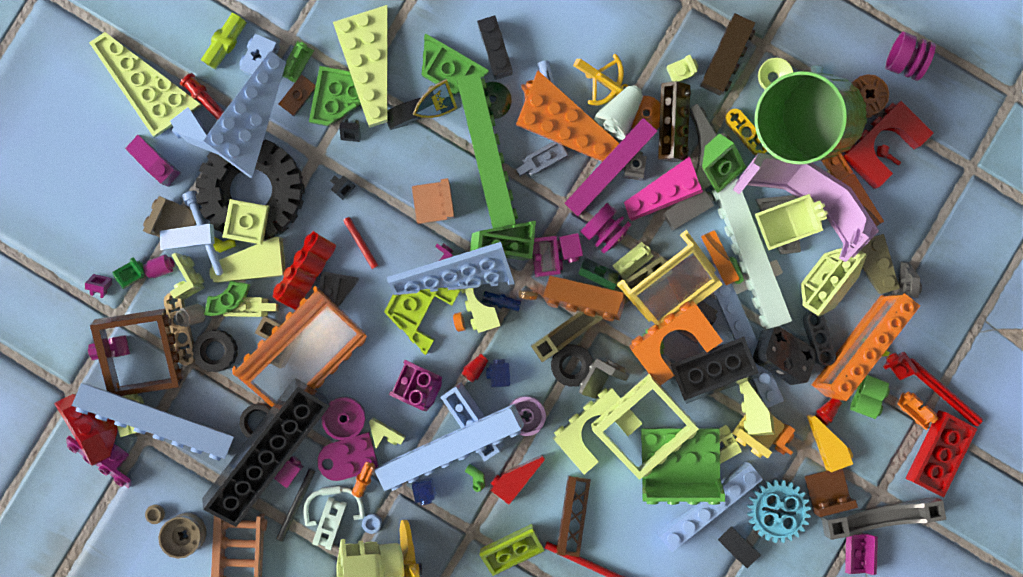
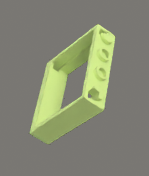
(624, 405)

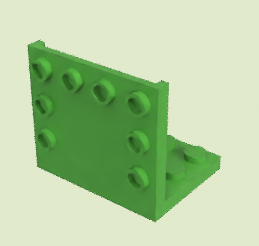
(688, 473)

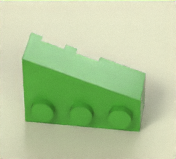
(515, 239)

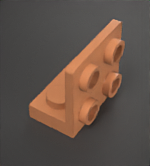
(433, 202)

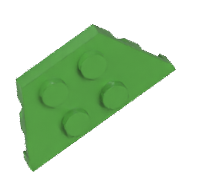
(445, 63)

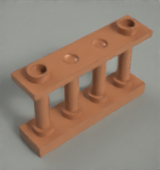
(220, 543)

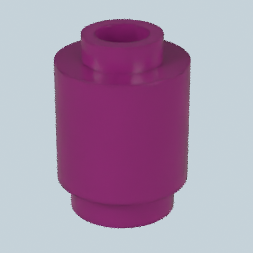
(159, 266)

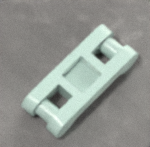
(329, 523)

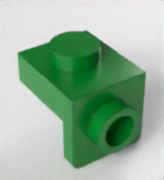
(129, 273)

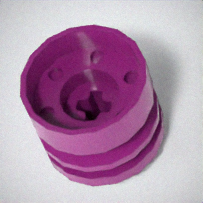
(910, 56)
(606, 228)

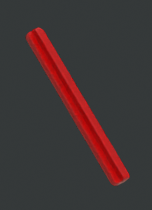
(947, 395)

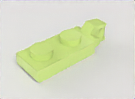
(253, 308)

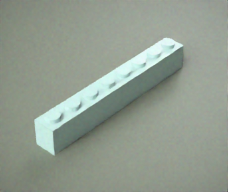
(752, 256)

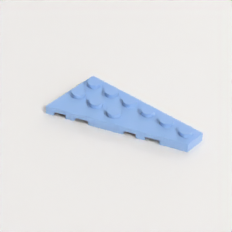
(243, 124)
(462, 271)

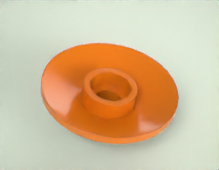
(653, 106)

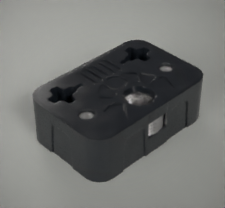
(784, 355)

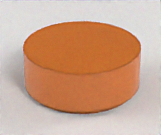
(459, 322)

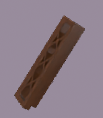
(566, 516)

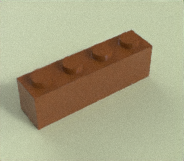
(584, 298)

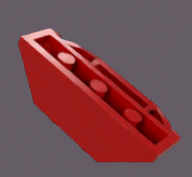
(92, 434)

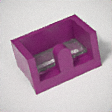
(546, 256)

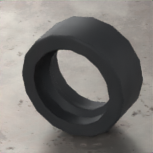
(246, 413)

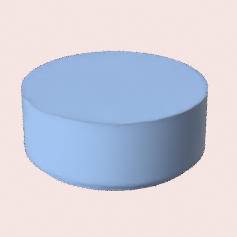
(372, 523)

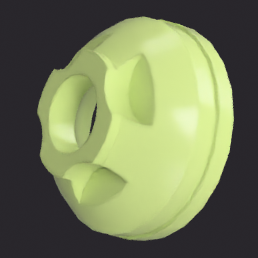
(773, 65)

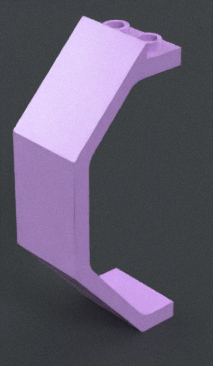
(843, 207)

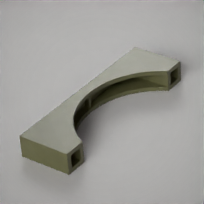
(579, 323)

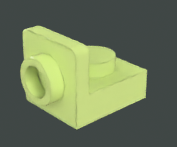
(683, 69)

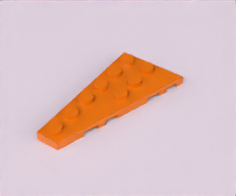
(558, 118)

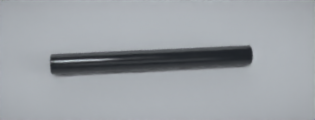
(296, 504)

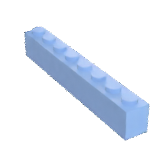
(152, 420)
(450, 447)

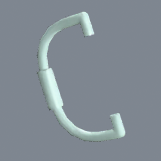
(329, 491)

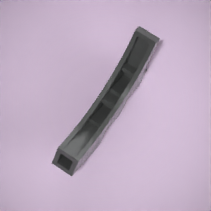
(695, 205)

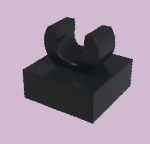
(350, 131)
(342, 186)

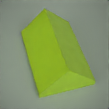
(511, 550)

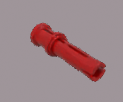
(199, 92)

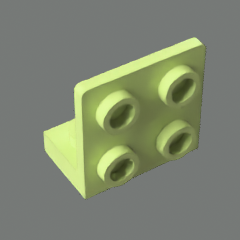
(194, 280)

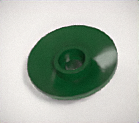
(503, 99)

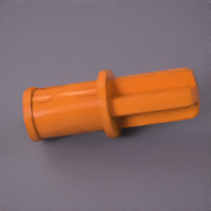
(363, 479)

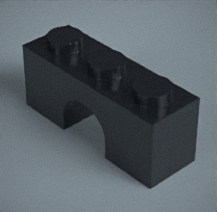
(495, 47)

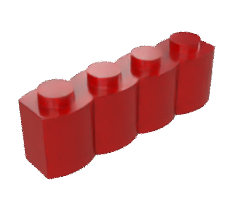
(303, 272)

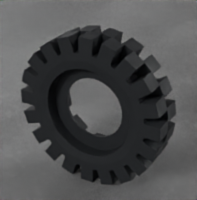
(276, 165)

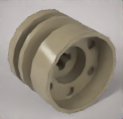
(172, 539)

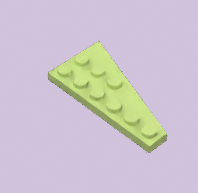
(366, 53)
(146, 89)

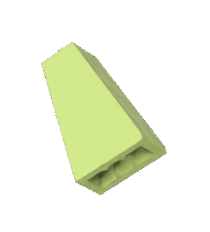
(253, 263)

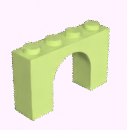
(570, 437)

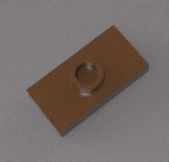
(297, 95)

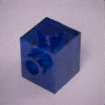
(499, 373)
(424, 491)

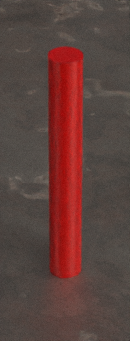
(360, 242)

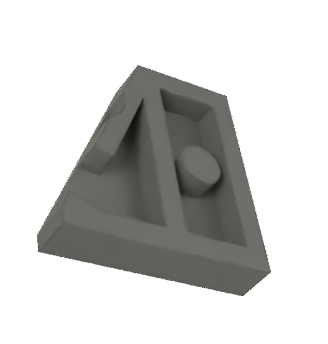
(909, 281)

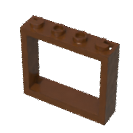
(98, 329)

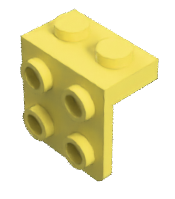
(759, 443)

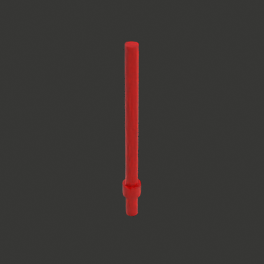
(584, 562)

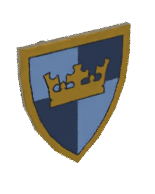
(436, 101)

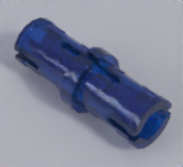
(501, 301)

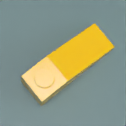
(831, 448)

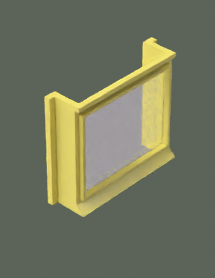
(681, 279)

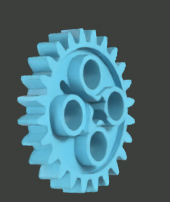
(775, 527)

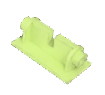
(633, 260)

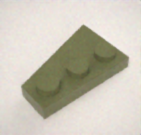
(879, 265)

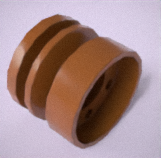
(877, 92)

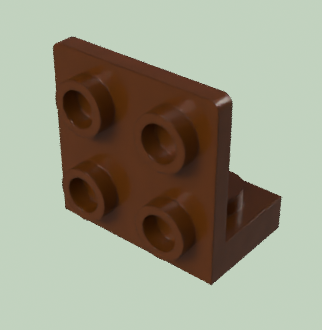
(829, 493)

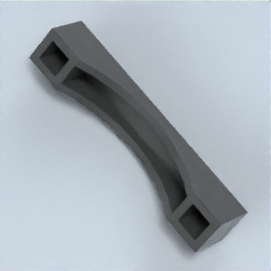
(908, 512)

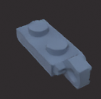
(542, 159)

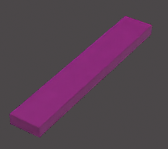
(611, 167)

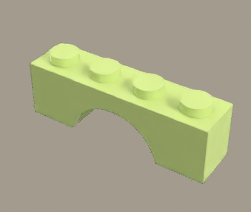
(483, 316)

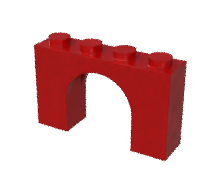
(896, 119)

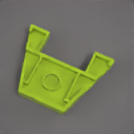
(409, 310)

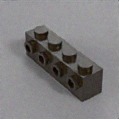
(727, 54)
(674, 121)

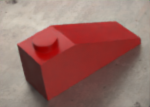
(513, 480)

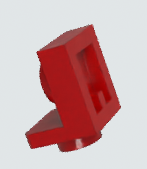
(900, 365)

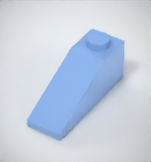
(190, 128)

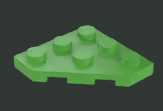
(333, 96)

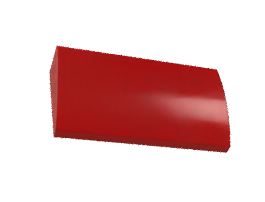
(941, 453)

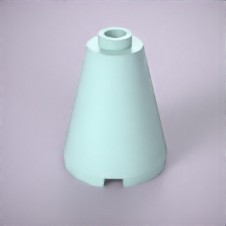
(620, 112)

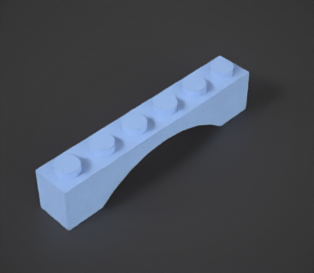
(692, 521)

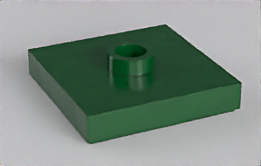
(598, 273)

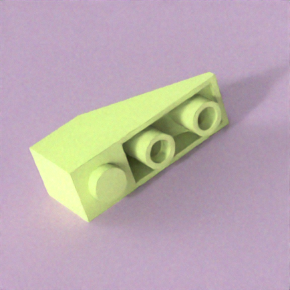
(758, 416)

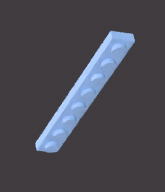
(741, 328)

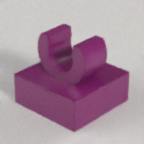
(98, 284)

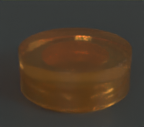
(527, 294)

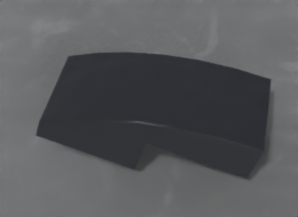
(402, 114)
(739, 547)

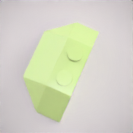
(830, 281)

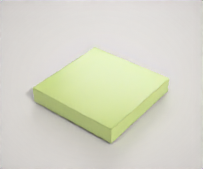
(246, 221)

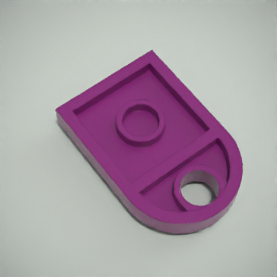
(347, 457)

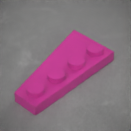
(667, 190)

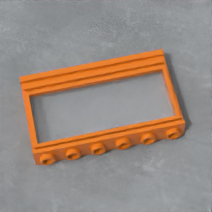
(865, 346)
(303, 347)

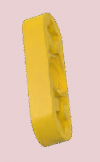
(741, 117)

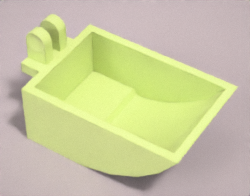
(791, 221)

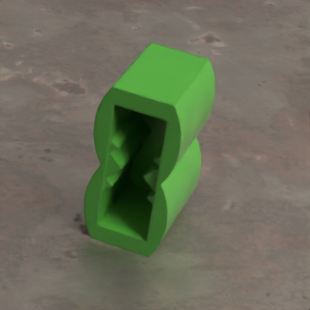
(870, 396)

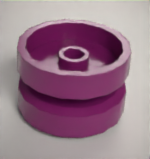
(355, 418)

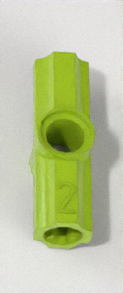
(223, 41)

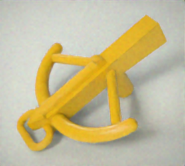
(591, 72)

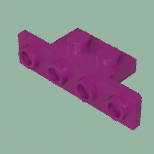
(107, 466)

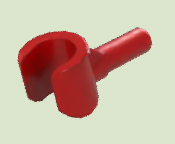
(883, 151)

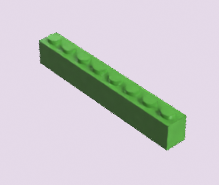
(486, 151)

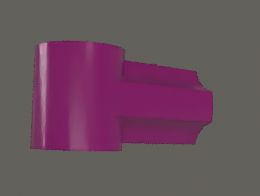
(118, 346)

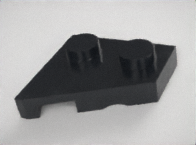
(337, 286)

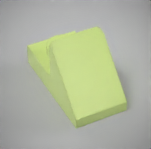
(380, 430)

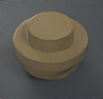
(155, 514)

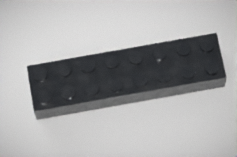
(265, 452)

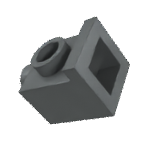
(635, 173)

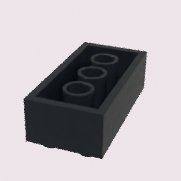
(715, 370)

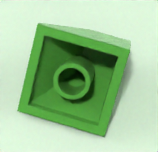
(722, 162)

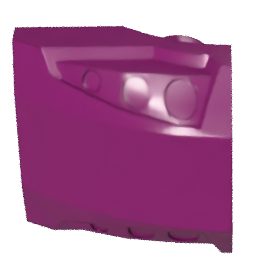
(417, 386)

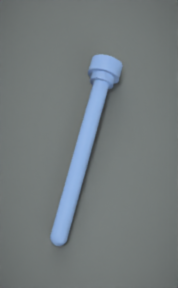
(190, 200)

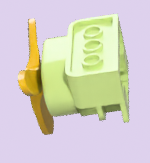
(379, 560)

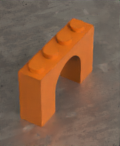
(687, 318)

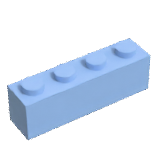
(466, 412)

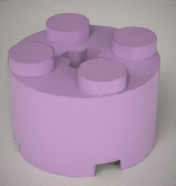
(532, 406)

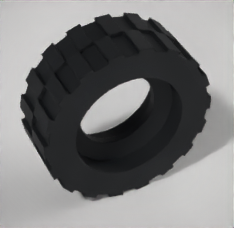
(204, 361)
(557, 365)

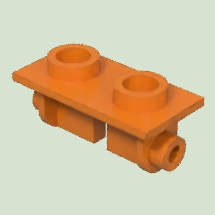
(911, 404)

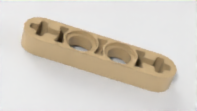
(176, 329)

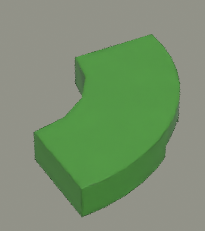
(228, 300)

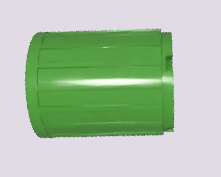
(809, 117)

